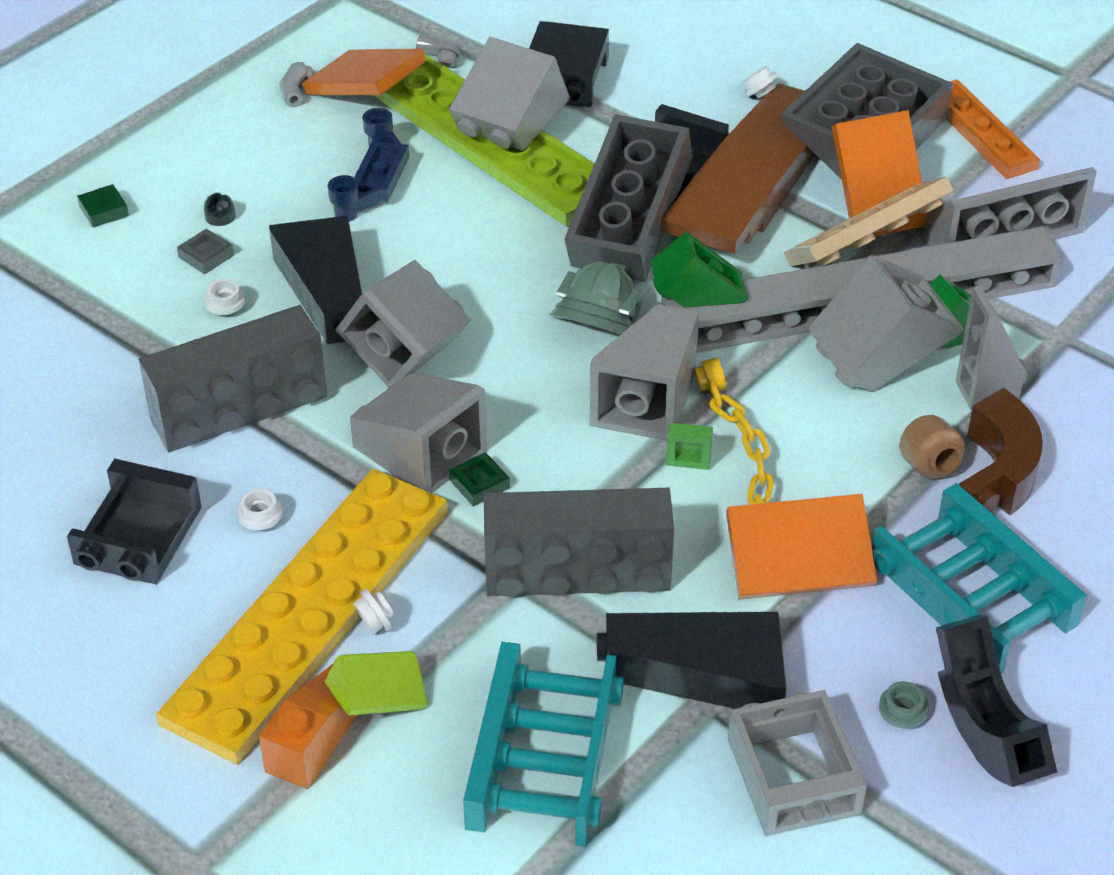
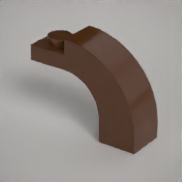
(1014, 442)

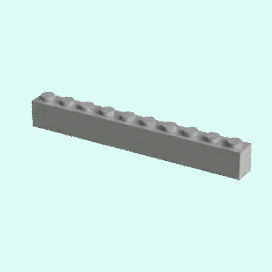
(793, 299)

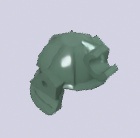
(599, 297)

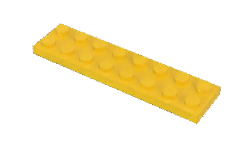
(301, 616)

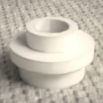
(760, 82)
(224, 297)
(259, 510)
(374, 611)

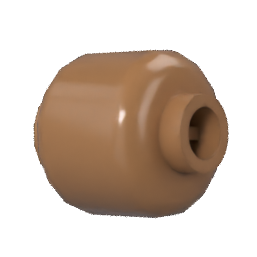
(932, 446)

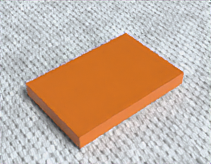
(364, 72)
(877, 162)
(800, 546)

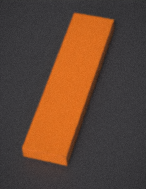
(989, 134)

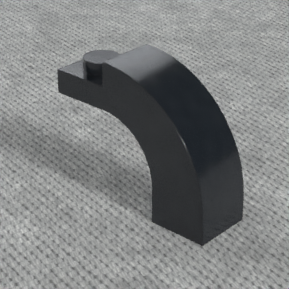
(994, 728)

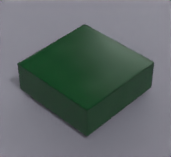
(102, 205)
(479, 477)

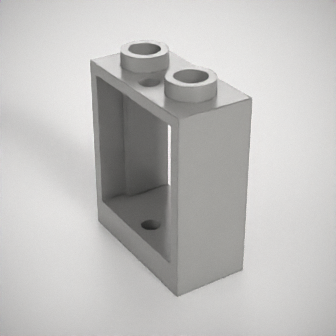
(806, 801)

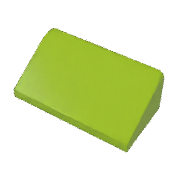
(377, 682)

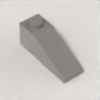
(987, 354)

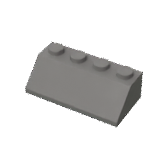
(1052, 202)

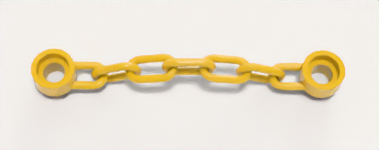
(711, 378)

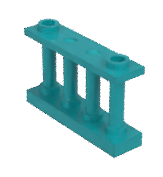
(987, 542)
(494, 754)

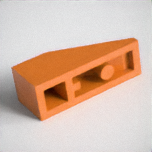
(304, 733)

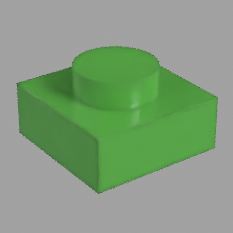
(689, 446)

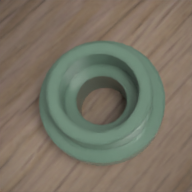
(903, 695)

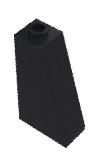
(320, 269)
(699, 655)

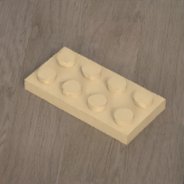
(862, 227)

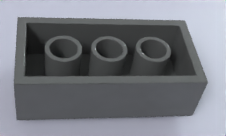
(629, 195)
(234, 377)
(578, 541)

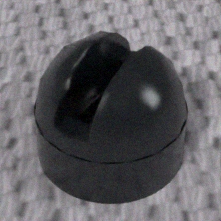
(219, 209)

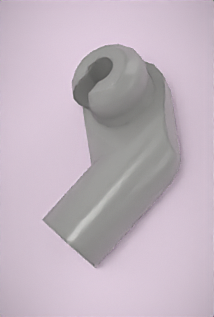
(444, 49)
(290, 83)

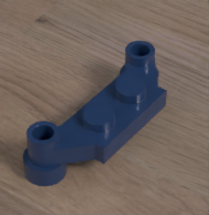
(377, 172)

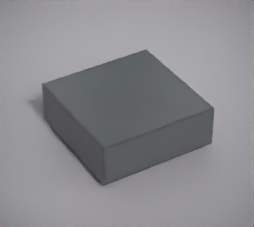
(205, 251)

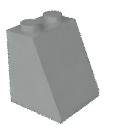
(509, 95)
(402, 323)
(882, 324)
(645, 374)
(422, 428)

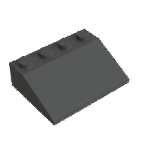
(862, 87)

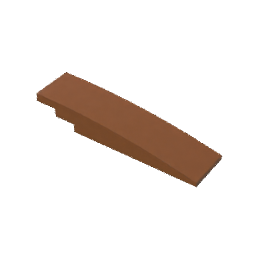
(743, 178)

